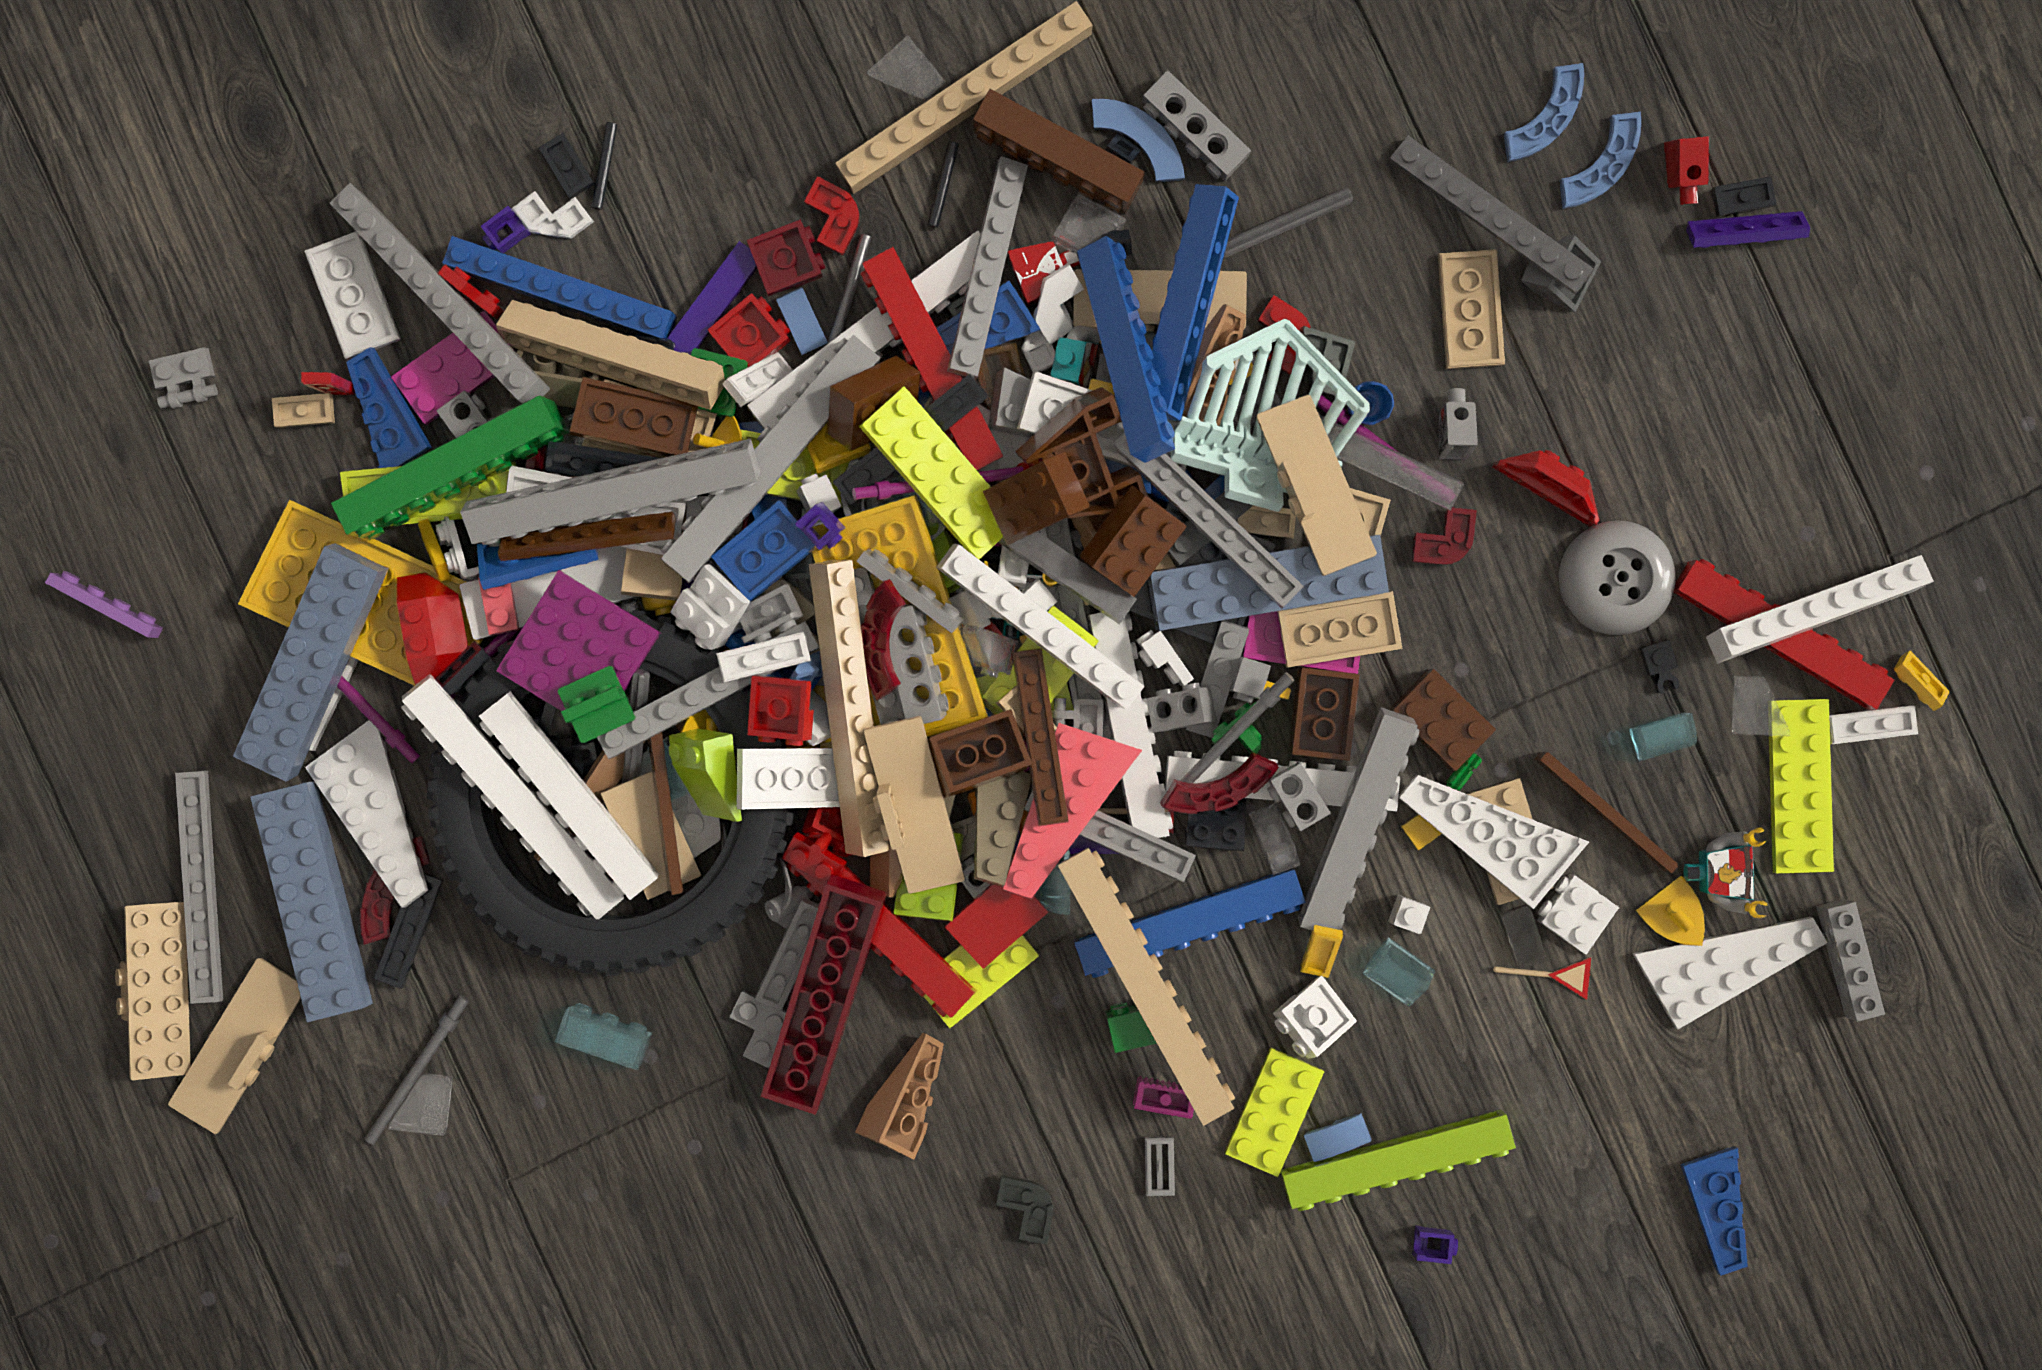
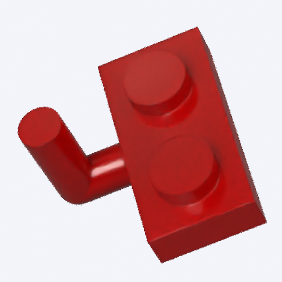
(814, 857)

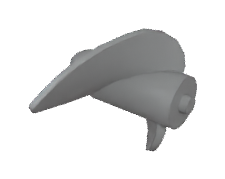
(782, 907)

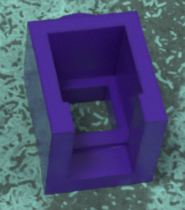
(497, 223)
(816, 513)
(1448, 1245)

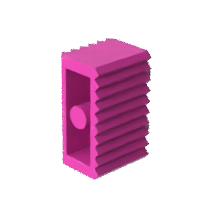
(1162, 1098)

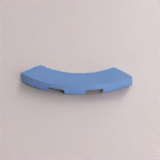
(1553, 119)
(1145, 131)
(1609, 167)

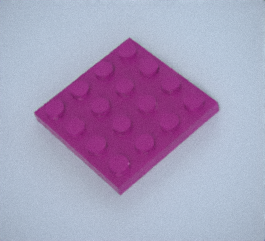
(572, 637)

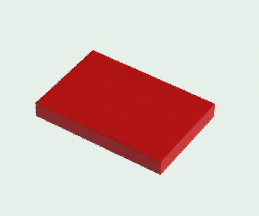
(994, 922)

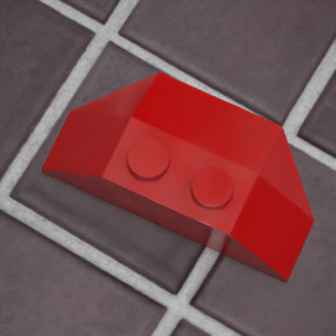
(1553, 482)
(429, 624)

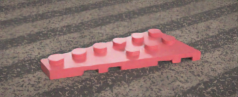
(1089, 774)

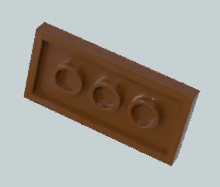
(633, 418)

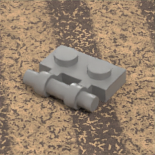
(183, 369)
(1086, 714)

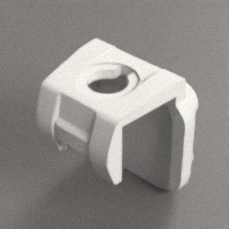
(455, 558)

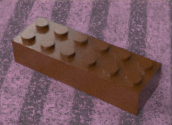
(1057, 152)

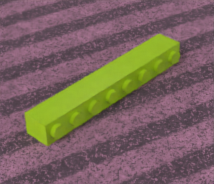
(1398, 1159)

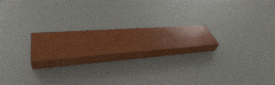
(589, 536)
(1040, 737)
(1606, 811)
(665, 814)

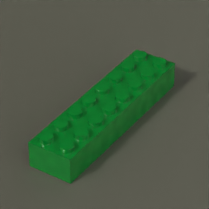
(451, 468)

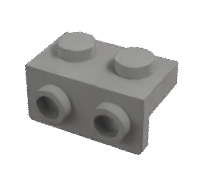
(770, 612)

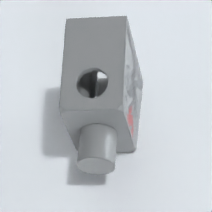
(1457, 427)

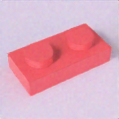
(500, 609)

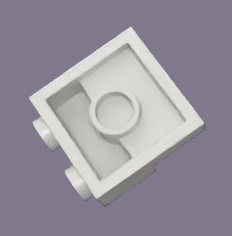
(710, 608)
(1158, 651)
(1577, 912)
(1313, 1018)

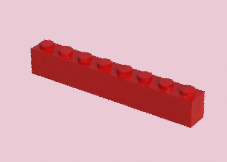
(926, 351)
(1808, 651)
(909, 954)

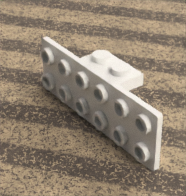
(601, 576)

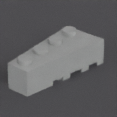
(1008, 402)

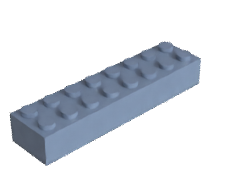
(1225, 592)
(310, 662)
(311, 901)

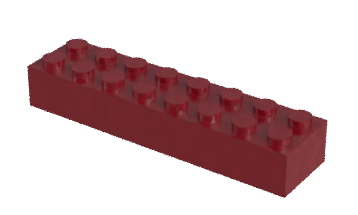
(823, 994)

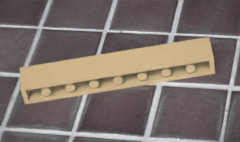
(611, 354)

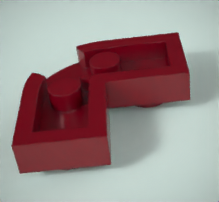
(1450, 546)

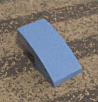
(801, 320)
(809, 670)
(1337, 1138)

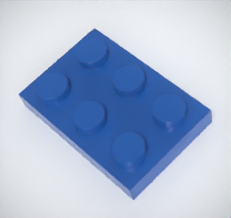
(764, 551)

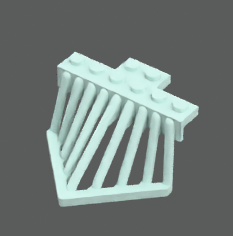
(1236, 454)

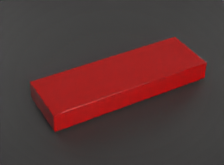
(327, 383)

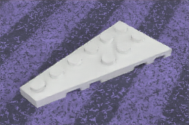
(368, 801)
(1507, 845)
(1700, 978)

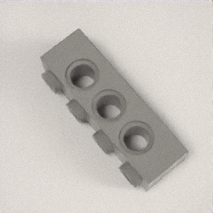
(1171, 90)
(929, 676)
(1850, 960)

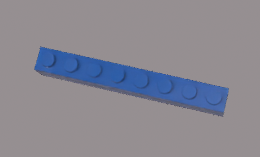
(559, 289)
(1191, 292)
(1126, 350)
(1203, 918)

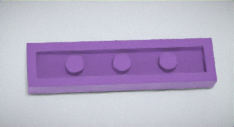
(95, 599)

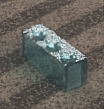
(604, 1036)

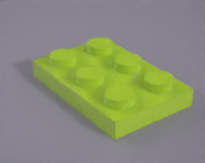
(930, 903)

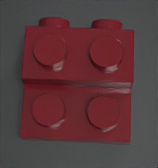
(786, 257)

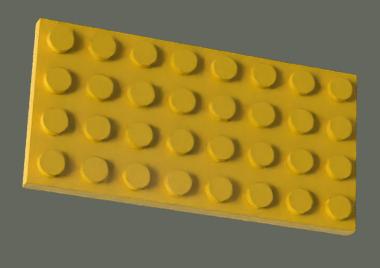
(903, 536)
(288, 566)

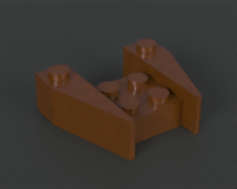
(1075, 433)

